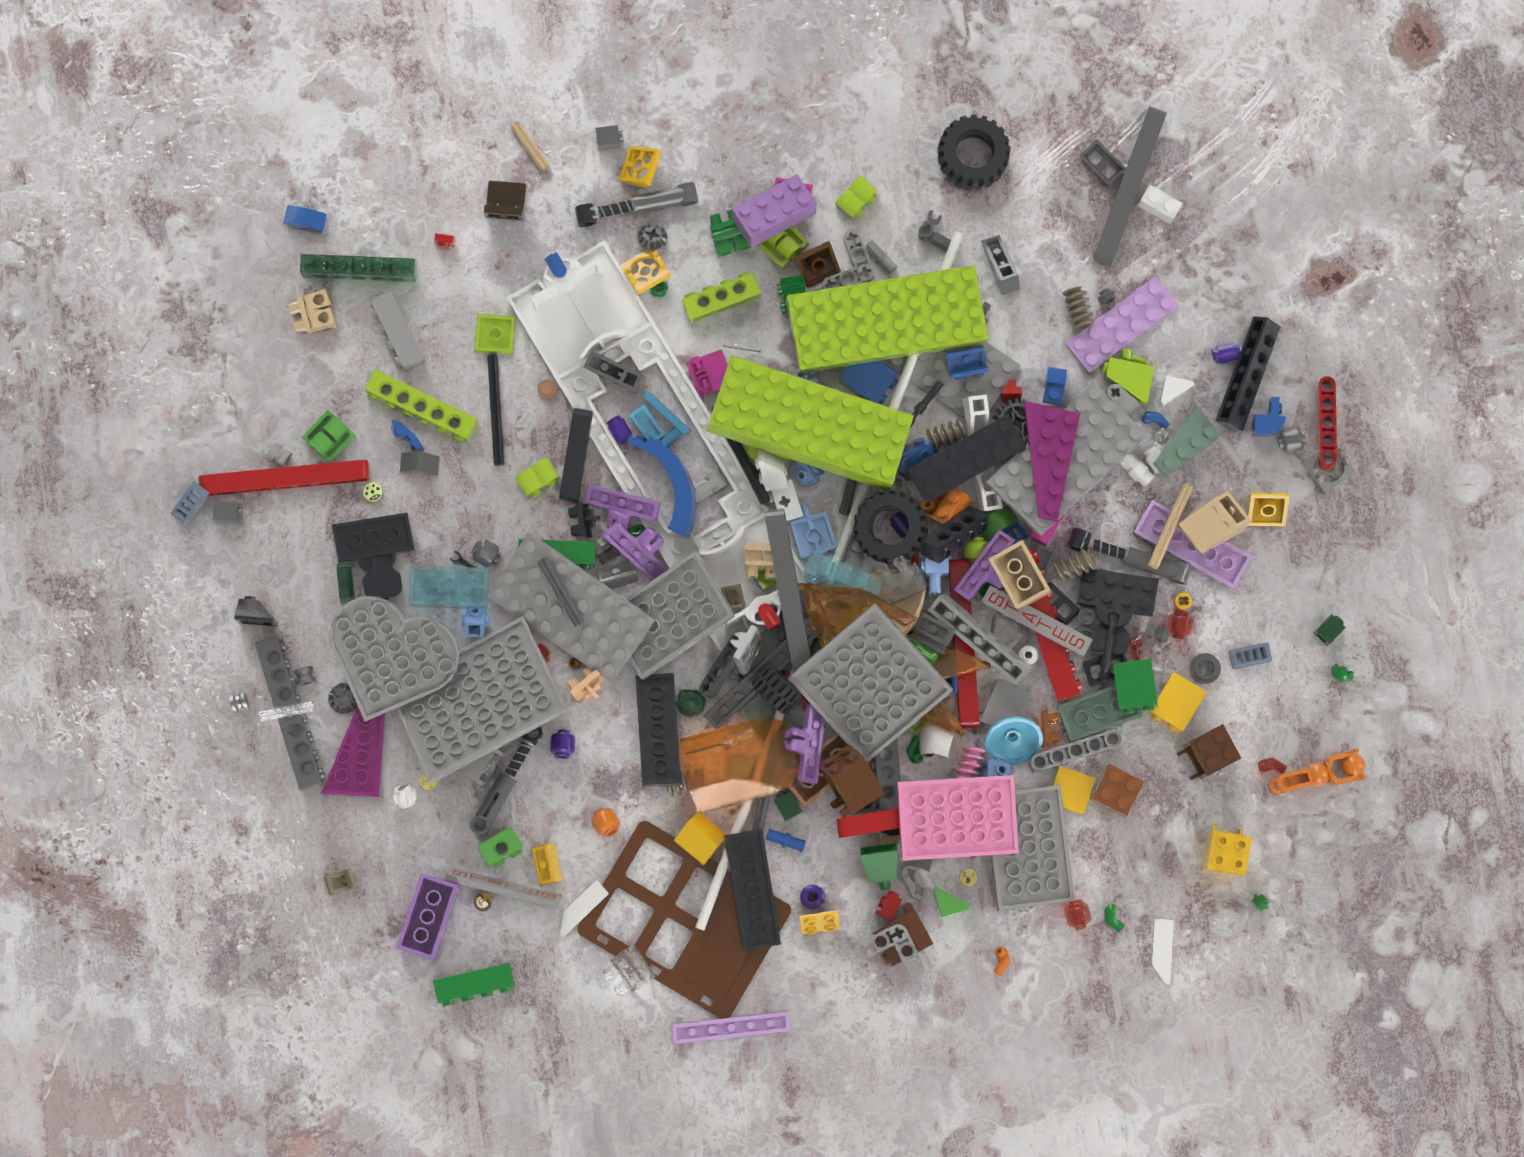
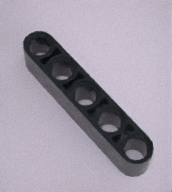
(576, 455)

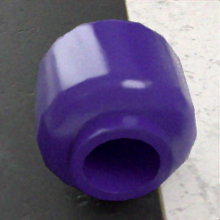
(562, 744)
(816, 891)

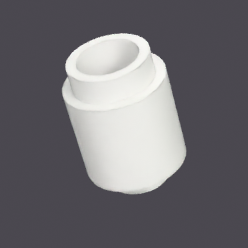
(1151, 455)
(1032, 651)

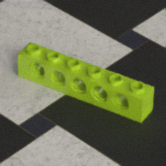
(380, 380)

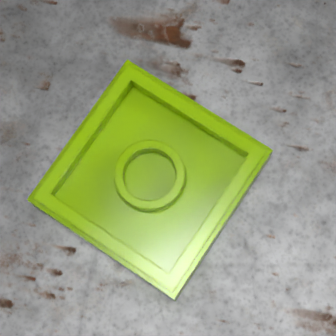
(495, 334)

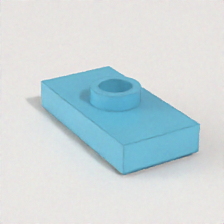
(646, 423)

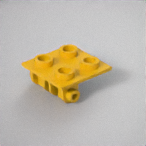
(819, 922)

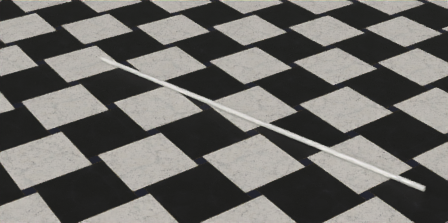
(839, 554)

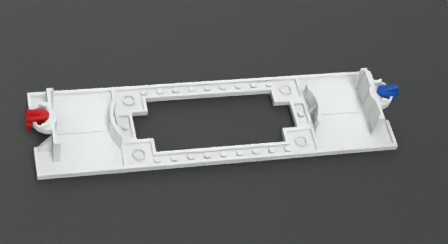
(600, 312)

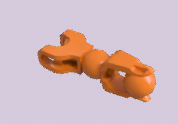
(1320, 774)

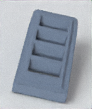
(183, 513)
(1266, 649)

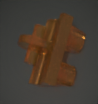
(1046, 720)

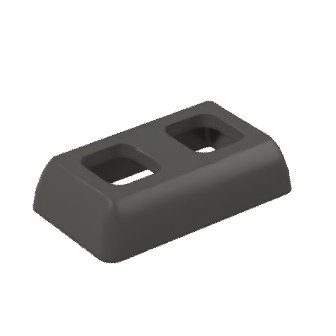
(1107, 159)

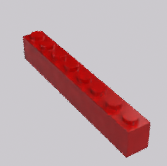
(1054, 654)

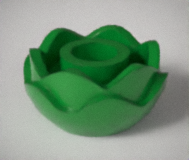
(1341, 673)

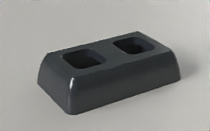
(1062, 598)
(1097, 661)

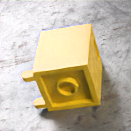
(1226, 853)

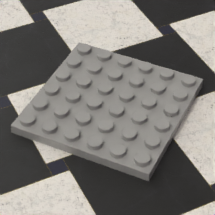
(870, 683)

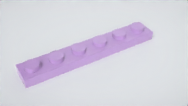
(731, 1027)

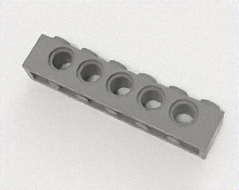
(980, 639)

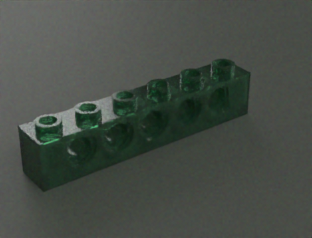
(358, 267)

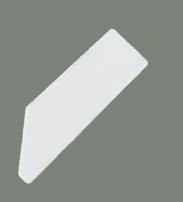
(581, 907)
(1163, 948)

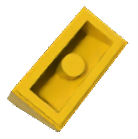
(547, 864)

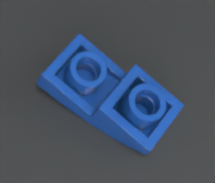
(305, 217)
(401, 430)

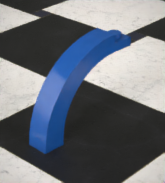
(684, 492)

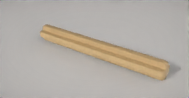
(1170, 526)

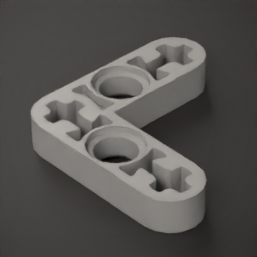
(858, 265)
(898, 943)

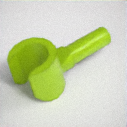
(1126, 354)

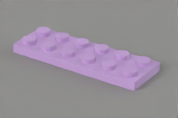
(1122, 325)
(1222, 563)

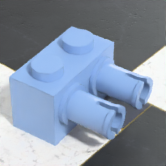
(934, 573)

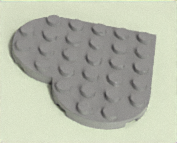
(390, 656)

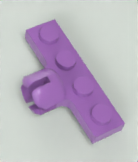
(622, 505)
(638, 549)
(982, 569)
(808, 744)

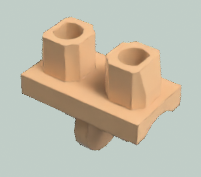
(587, 686)

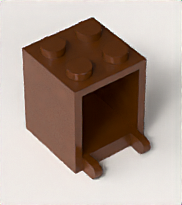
(1211, 752)
(850, 781)
(916, 931)

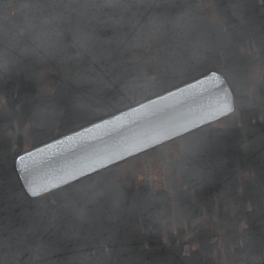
(286, 710)

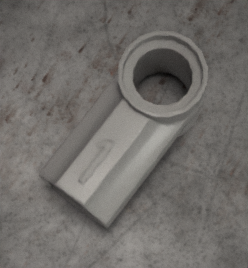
(712, 484)

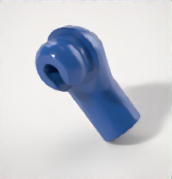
(1151, 416)

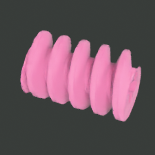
(970, 762)

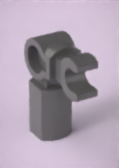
(926, 233)

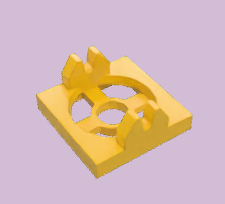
(632, 160)
(641, 287)

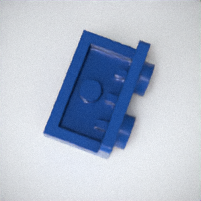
(966, 362)
(915, 453)

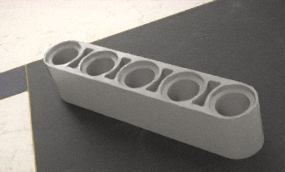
(1083, 745)

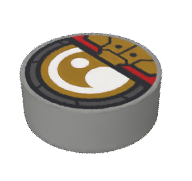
(482, 901)

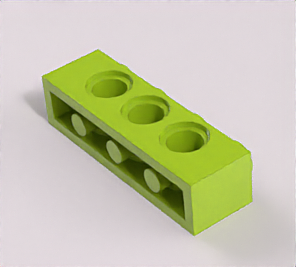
(715, 306)

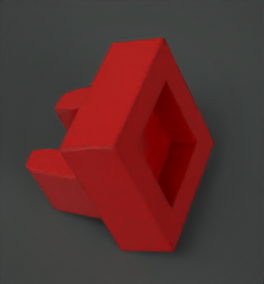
(1011, 392)

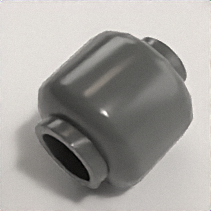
(1292, 440)
(485, 553)

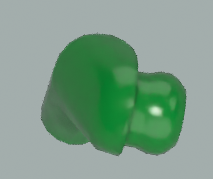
(913, 751)
(1111, 917)

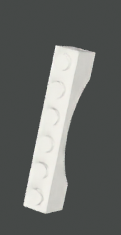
(976, 418)

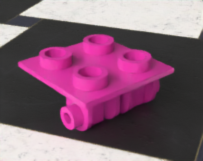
(708, 372)

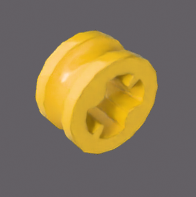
(1182, 595)

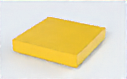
(1074, 788)

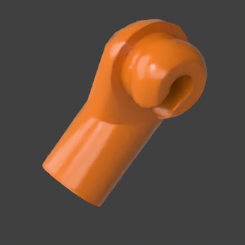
(1003, 960)

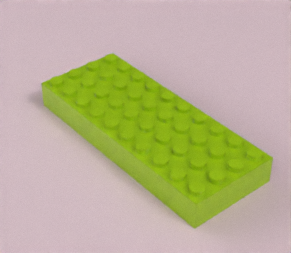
(886, 319)
(810, 423)

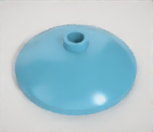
(1013, 740)

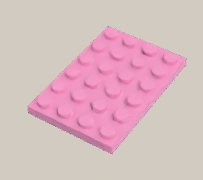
(957, 817)

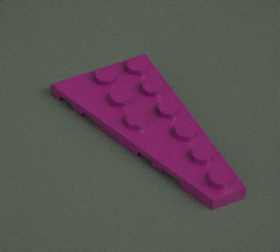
(1051, 447)
(358, 759)

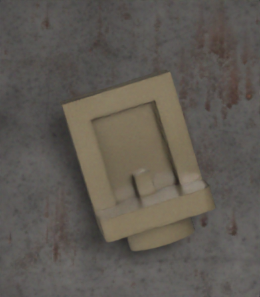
(734, 597)
(340, 882)

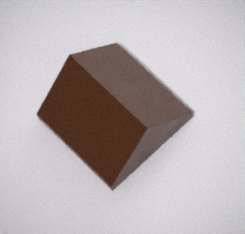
(817, 264)

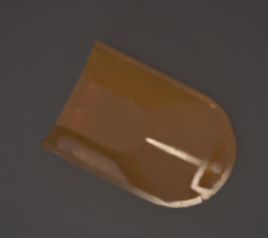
(738, 763)

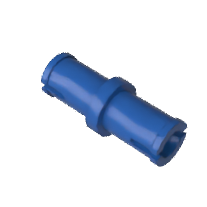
(785, 840)

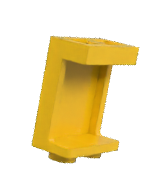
(1177, 703)

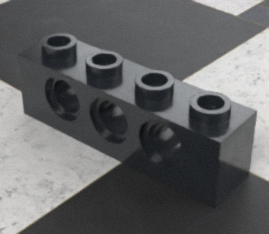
(954, 534)

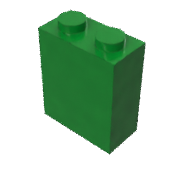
(1135, 686)

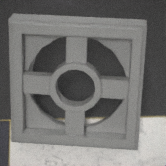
(1317, 475)
(747, 651)

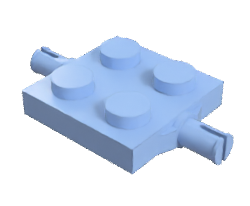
(813, 533)

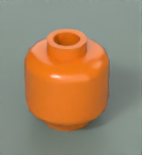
(605, 822)

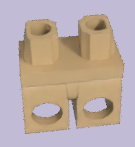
(315, 312)

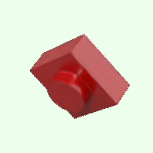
(444, 241)

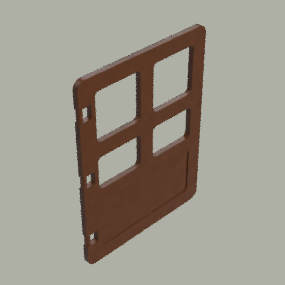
(713, 957)

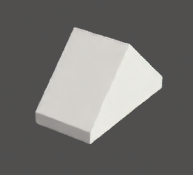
(1173, 388)

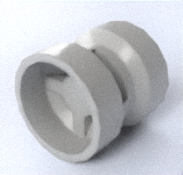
(278, 455)

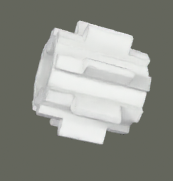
(404, 796)

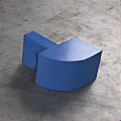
(1054, 385)
(1268, 424)

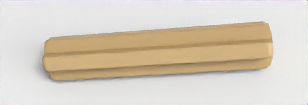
(530, 146)

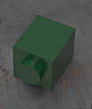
(1329, 629)
(787, 805)

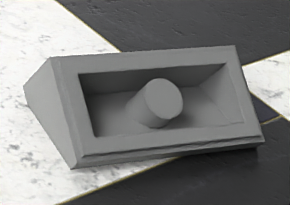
(617, 574)

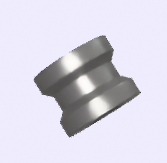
(304, 675)
(238, 702)

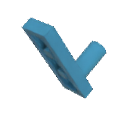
(678, 428)

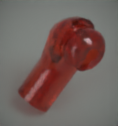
(1271, 763)

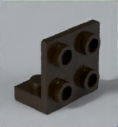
(505, 200)

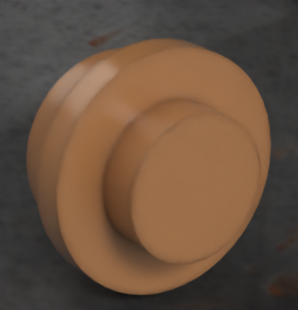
(546, 389)

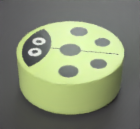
(372, 492)

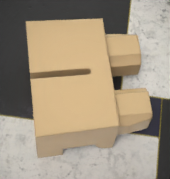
(754, 561)

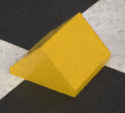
(1267, 509)
(700, 838)

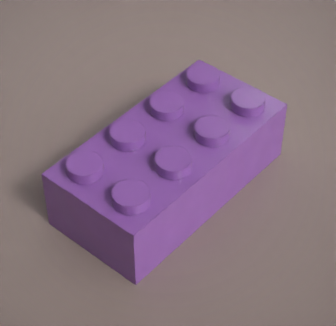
(774, 210)
(428, 916)

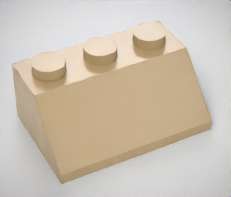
(1020, 575)

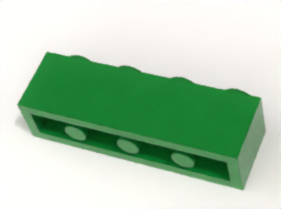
(579, 552)
(474, 983)

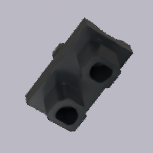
(586, 520)

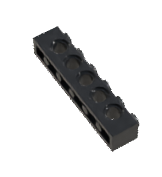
(1248, 373)

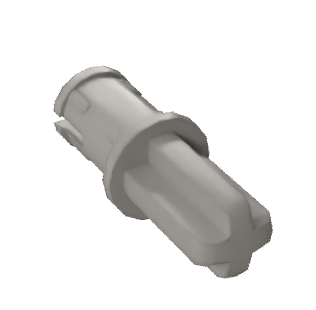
(880, 256)

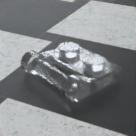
(1149, 624)

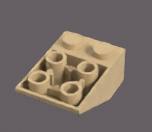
(1215, 523)

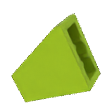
(1132, 376)

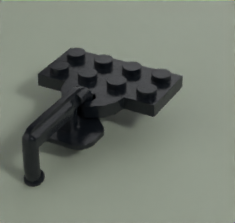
(375, 542)
(1119, 598)

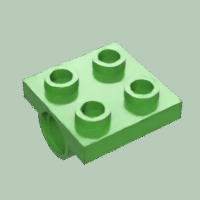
(329, 436)

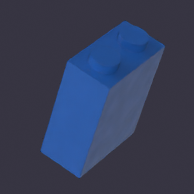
(869, 380)

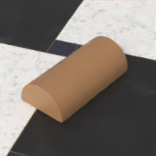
(807, 792)

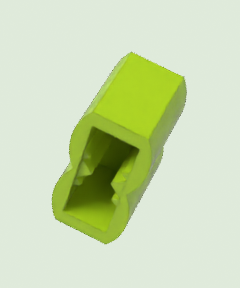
(856, 198)
(537, 477)

